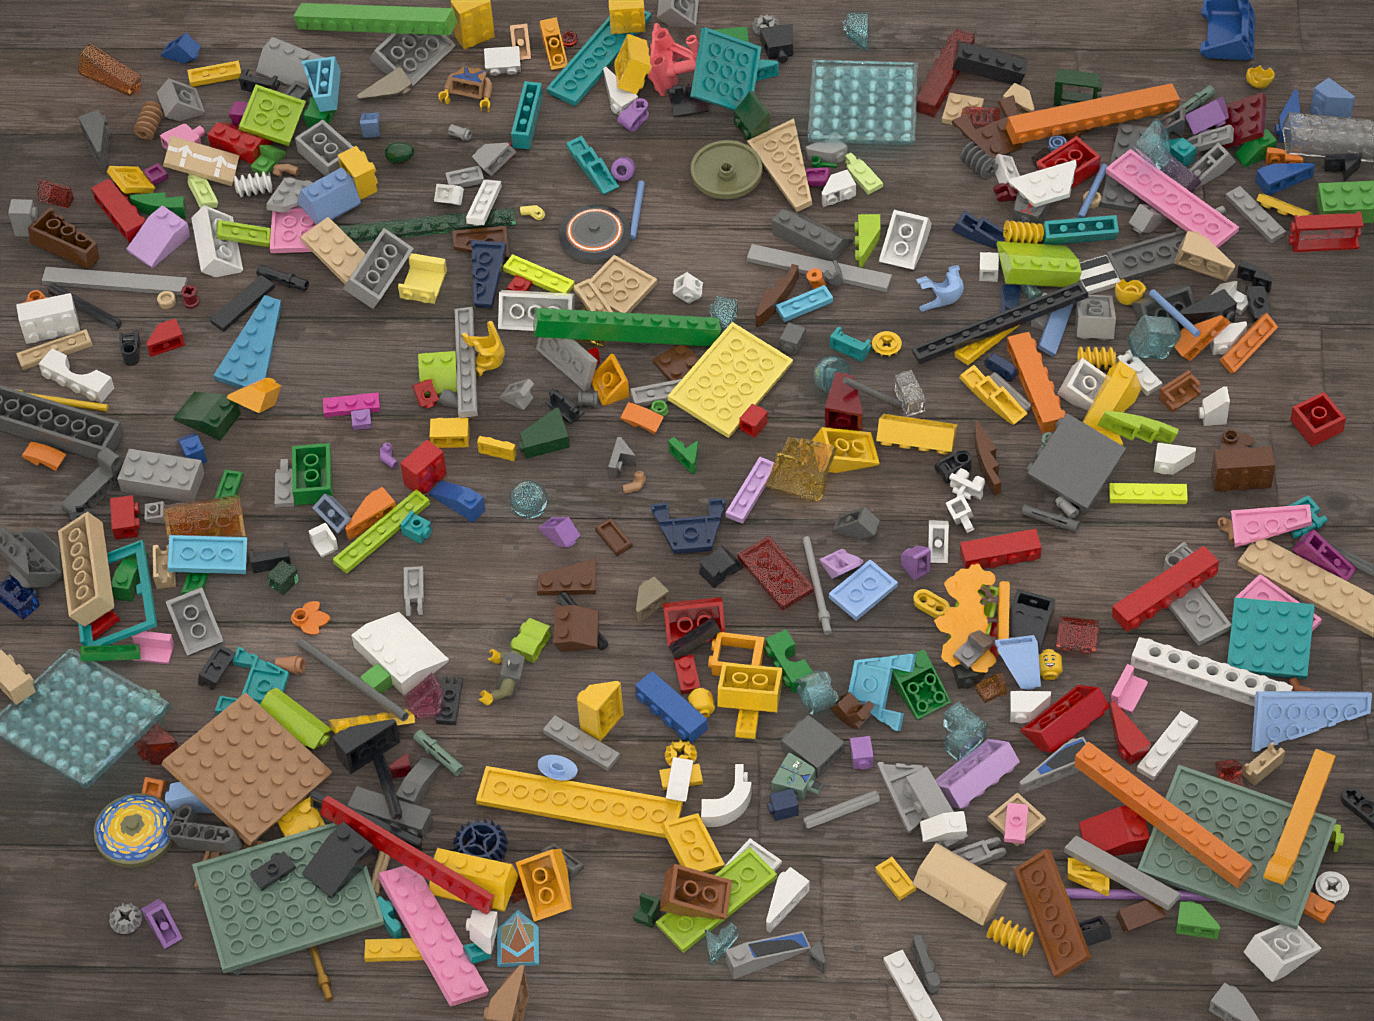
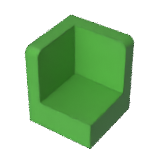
(377, 678)

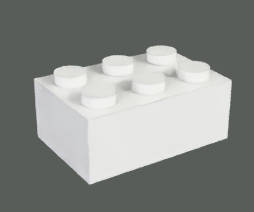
(48, 318)

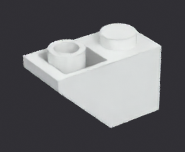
(838, 188)

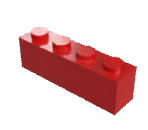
(118, 209)
(1001, 549)

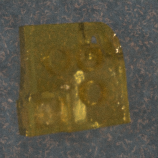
(802, 468)

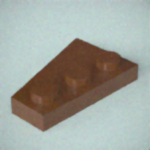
(463, 238)
(572, 579)

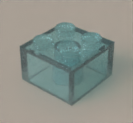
(1154, 337)

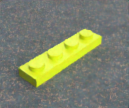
(538, 275)
(1148, 493)

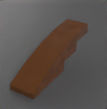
(776, 296)
(987, 459)

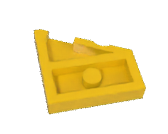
(1087, 876)

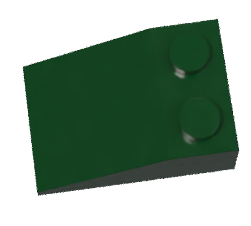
(209, 414)

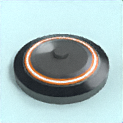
(594, 234)

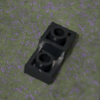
(1254, 274)

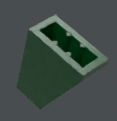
(544, 436)

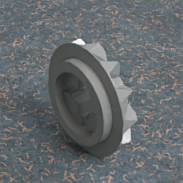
(758, 22)
(125, 926)

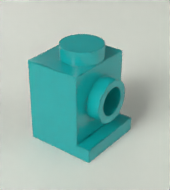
(416, 527)

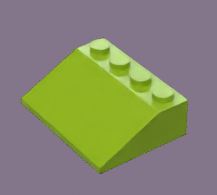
(1038, 264)

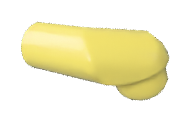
(535, 211)

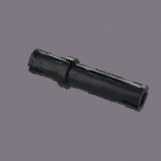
(289, 280)

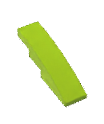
(1137, 426)

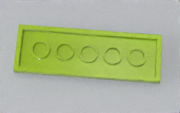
(748, 876)

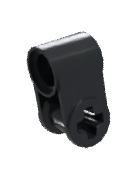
(130, 348)
(953, 463)

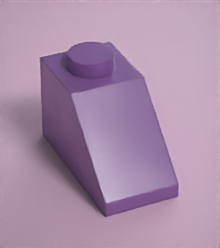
(560, 531)
(916, 561)
(161, 923)

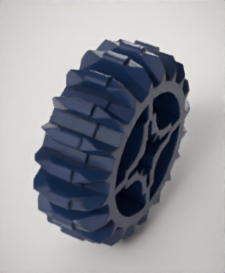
(486, 835)

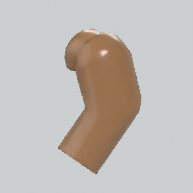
(279, 168)

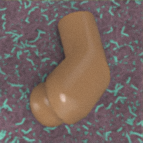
(637, 483)
(1226, 526)

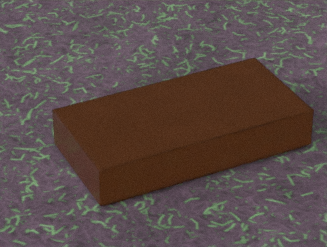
(613, 537)

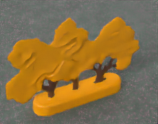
(970, 614)

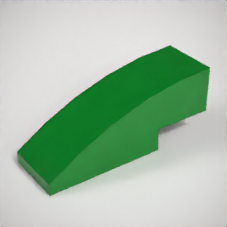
(151, 202)

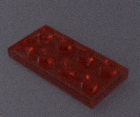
(775, 572)

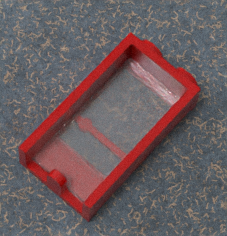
(1325, 232)

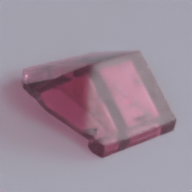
(425, 698)

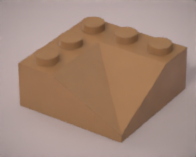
(510, 999)

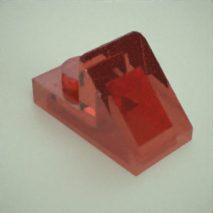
(1229, 771)

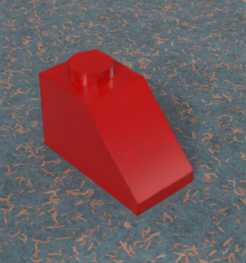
(165, 338)

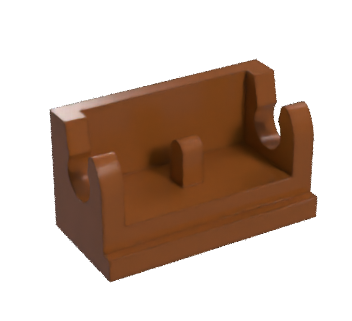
(1180, 391)

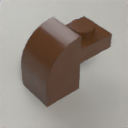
(851, 711)

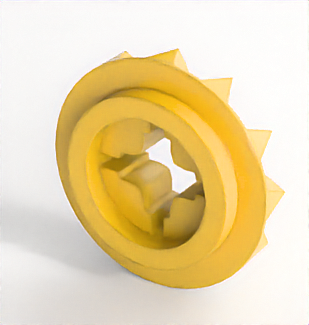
(886, 337)
(689, 751)

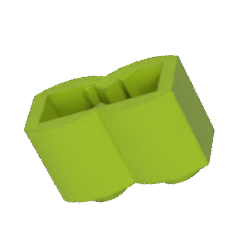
(531, 639)

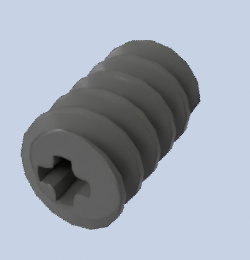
(978, 160)

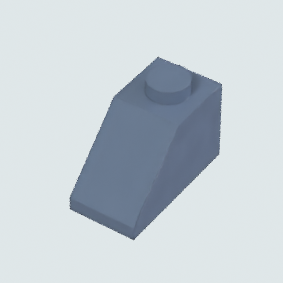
(332, 512)

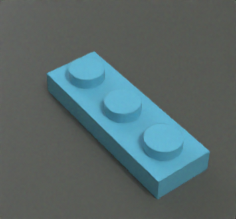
(804, 303)

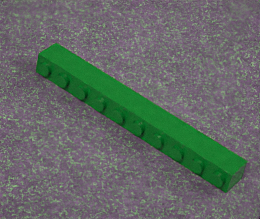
(625, 327)

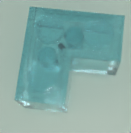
(965, 729)

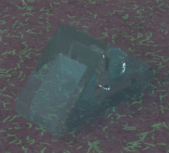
(717, 945)

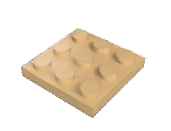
(622, 284)

